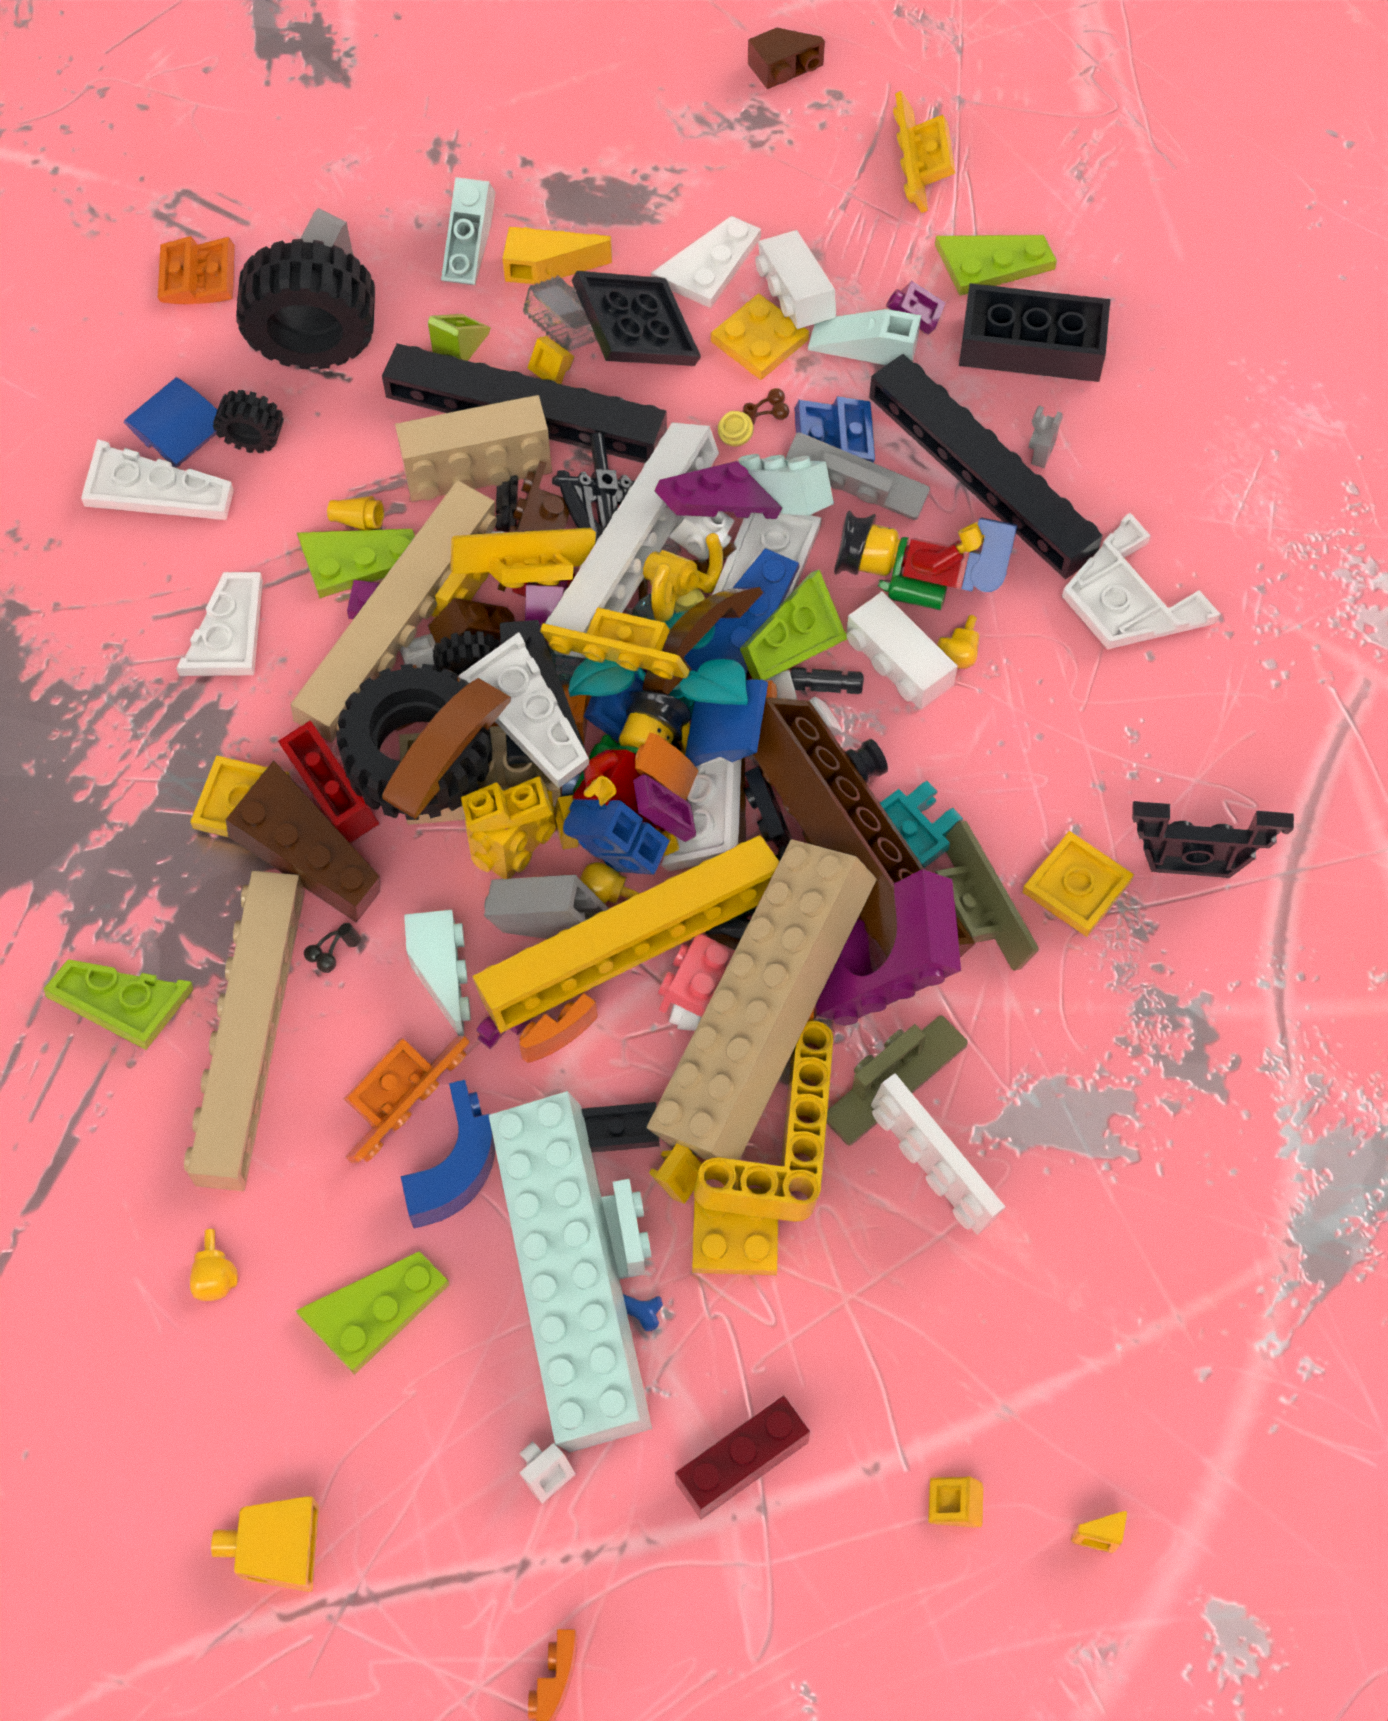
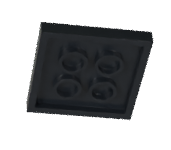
(635, 318)

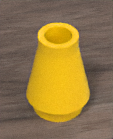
(359, 512)

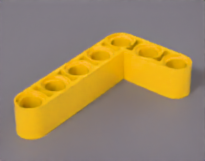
(797, 1138)

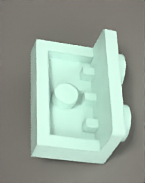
(628, 1244)

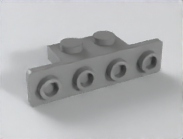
(863, 478)

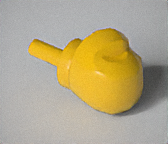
(963, 644)
(605, 882)
(211, 1273)

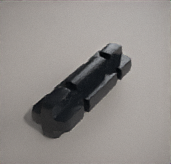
(506, 503)
(827, 680)

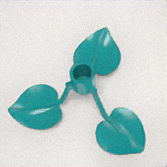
(714, 682)

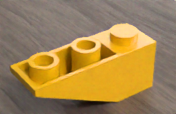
(543, 254)

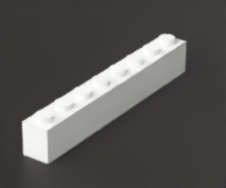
(634, 532)

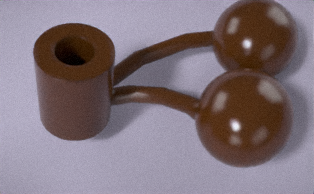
(775, 397)

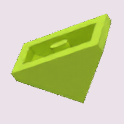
(456, 335)

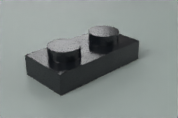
(761, 796)
(620, 1127)

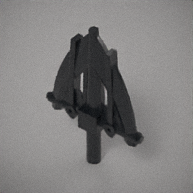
(600, 488)

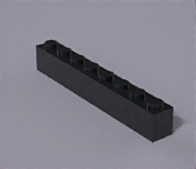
(569, 412)
(985, 465)

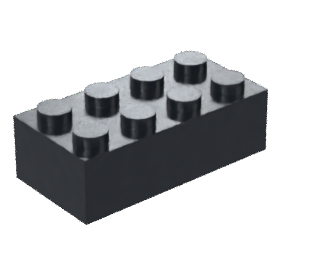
(1035, 332)

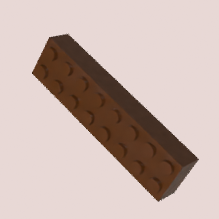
(837, 808)

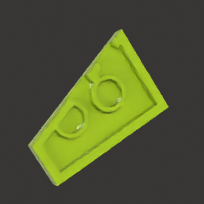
(993, 258)
(347, 556)
(795, 630)
(119, 1002)
(374, 1309)

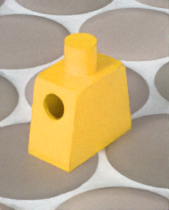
(273, 1543)

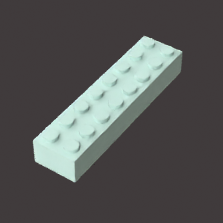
(569, 1274)

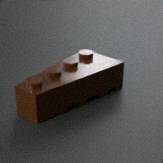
(297, 839)

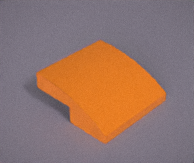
(196, 271)

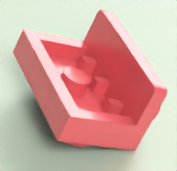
(698, 975)

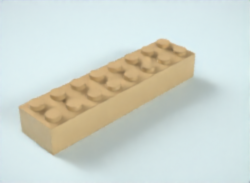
(762, 1002)

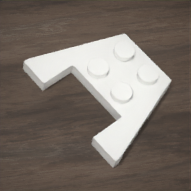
(1120, 603)

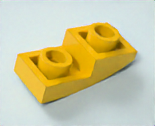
(499, 809)

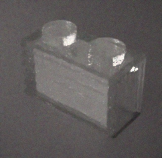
(559, 313)

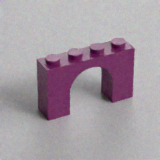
(921, 956)

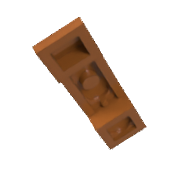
(441, 743)

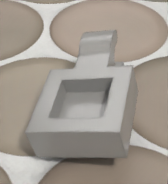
(1044, 436)

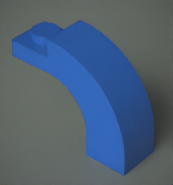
(460, 1177)

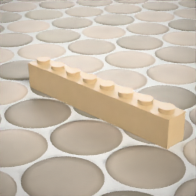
(392, 610)
(246, 1032)

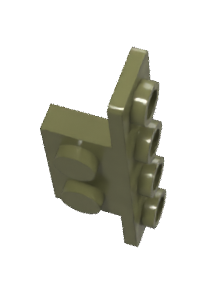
(983, 901)
(909, 1054)

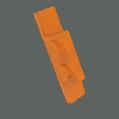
(392, 1089)

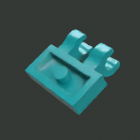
(923, 837)

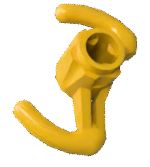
(677, 576)

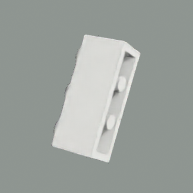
(796, 279)
(900, 650)

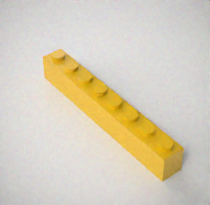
(626, 934)

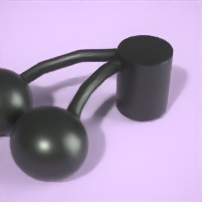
(326, 961)

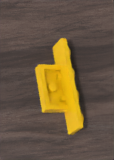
(925, 150)
(523, 556)
(622, 639)

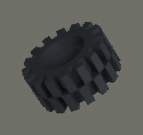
(248, 421)
(462, 651)

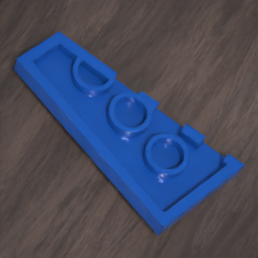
(774, 577)

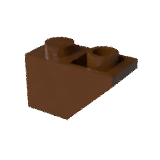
(784, 55)
(470, 616)

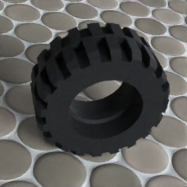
(305, 304)
(384, 706)

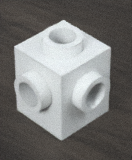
(692, 532)

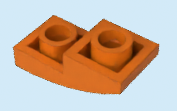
(666, 765)
(549, 1036)
(550, 1695)

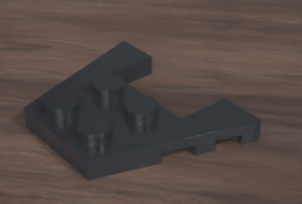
(1200, 849)

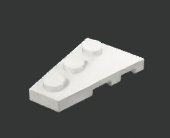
(710, 262)

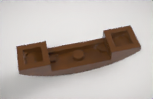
(695, 624)

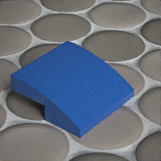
(174, 422)
(841, 425)
(727, 728)

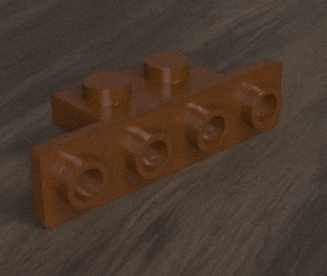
(540, 508)

